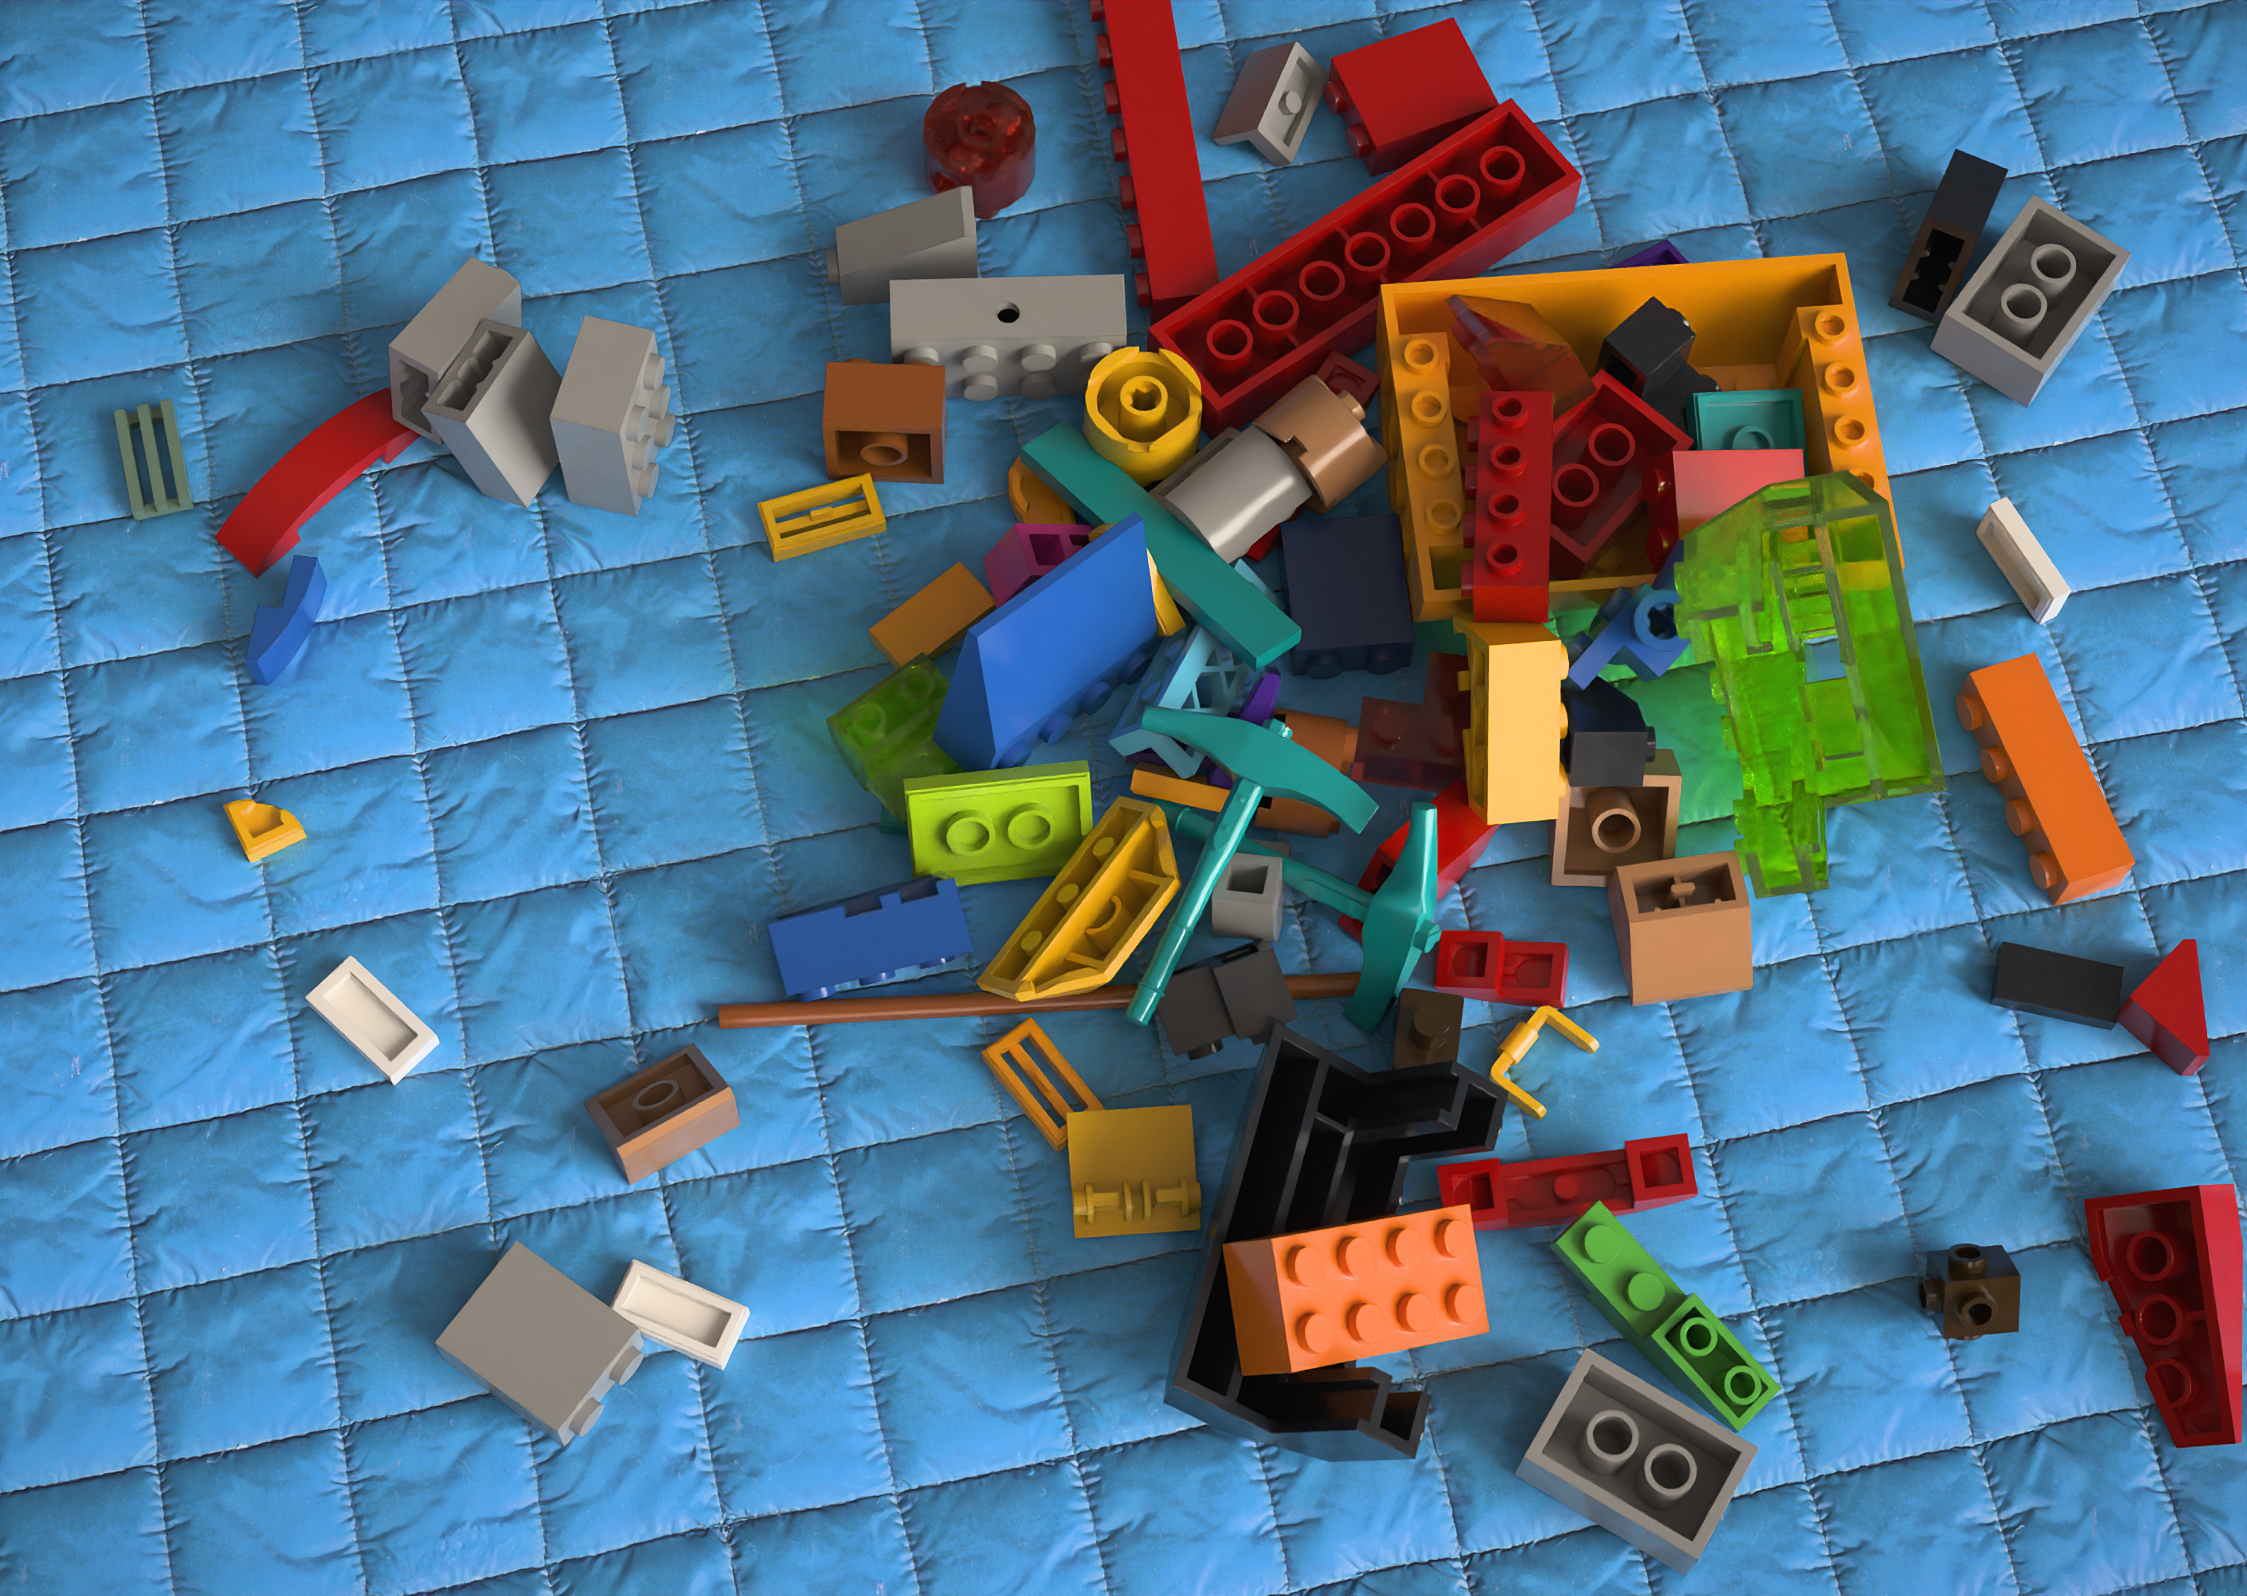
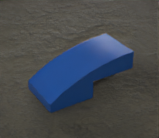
(282, 631)

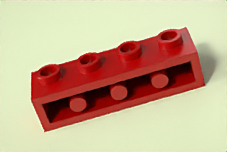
(1512, 507)

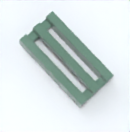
(145, 419)

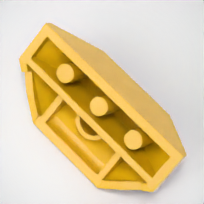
(1092, 909)

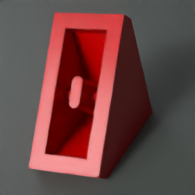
(2170, 1012)

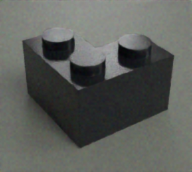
(1651, 358)
(1223, 997)

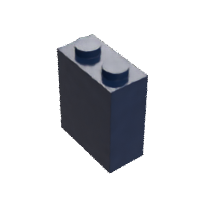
(1347, 594)

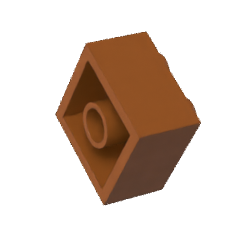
(885, 421)

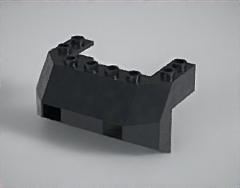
(1309, 1153)

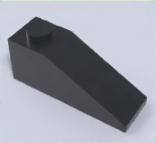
(1605, 737)

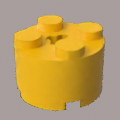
(1143, 412)

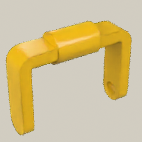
(1520, 1041)

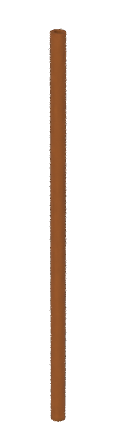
(978, 1004)

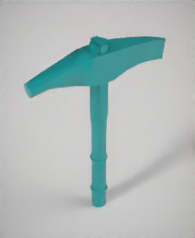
(1259, 764)
(1394, 919)

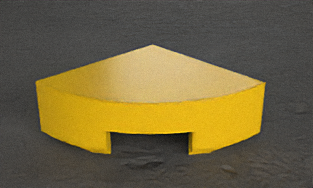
(263, 827)

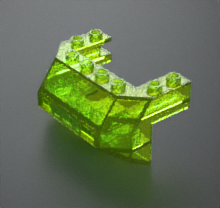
(1754, 591)

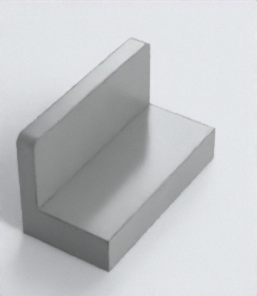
(1273, 102)

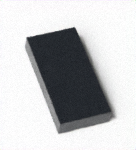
(2056, 985)

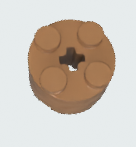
(1323, 441)

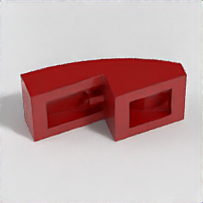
(1502, 971)

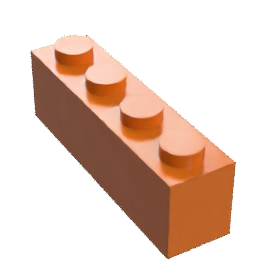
(2043, 779)

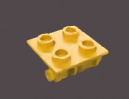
(1133, 1171)

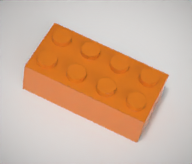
(1355, 1289)

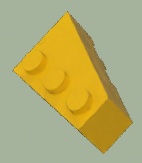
(1514, 720)

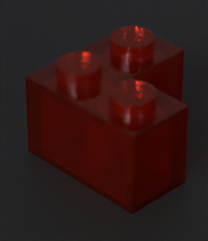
(1417, 742)

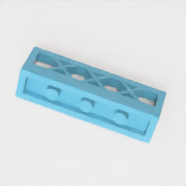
(1172, 682)

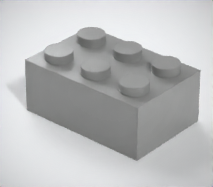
(2030, 300)
(612, 416)
(1636, 1461)

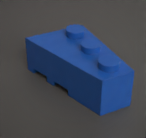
(869, 936)

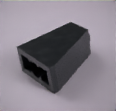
(1947, 237)

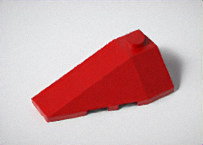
(2180, 1294)

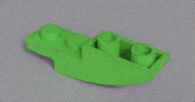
(1663, 1322)

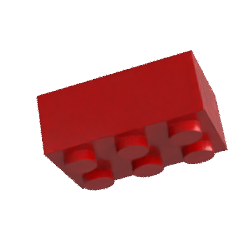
(1600, 472)

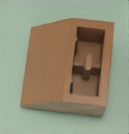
(1682, 927)

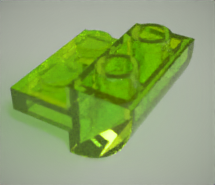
(890, 733)

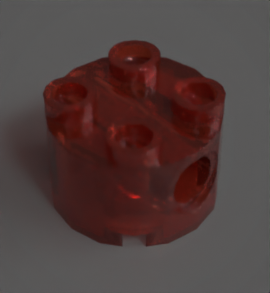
(980, 141)

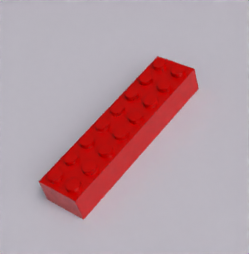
(1321, 288)

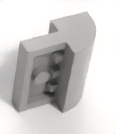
(1234, 491)

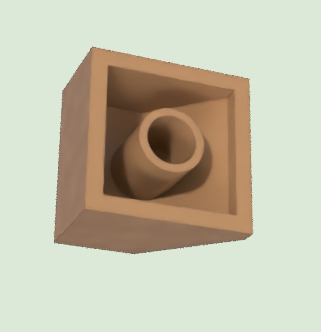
(1615, 825)

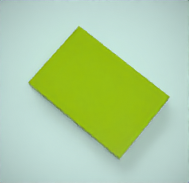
(998, 821)

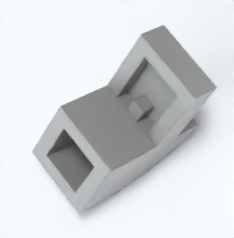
(1250, 896)

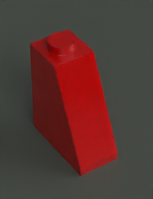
(1460, 842)

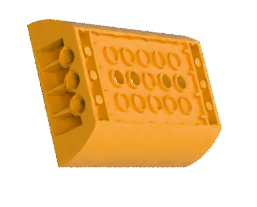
(1754, 328)

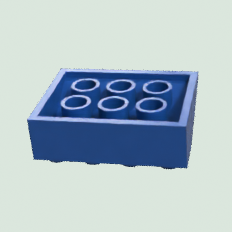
(1051, 653)

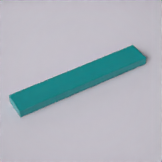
(1187, 566)

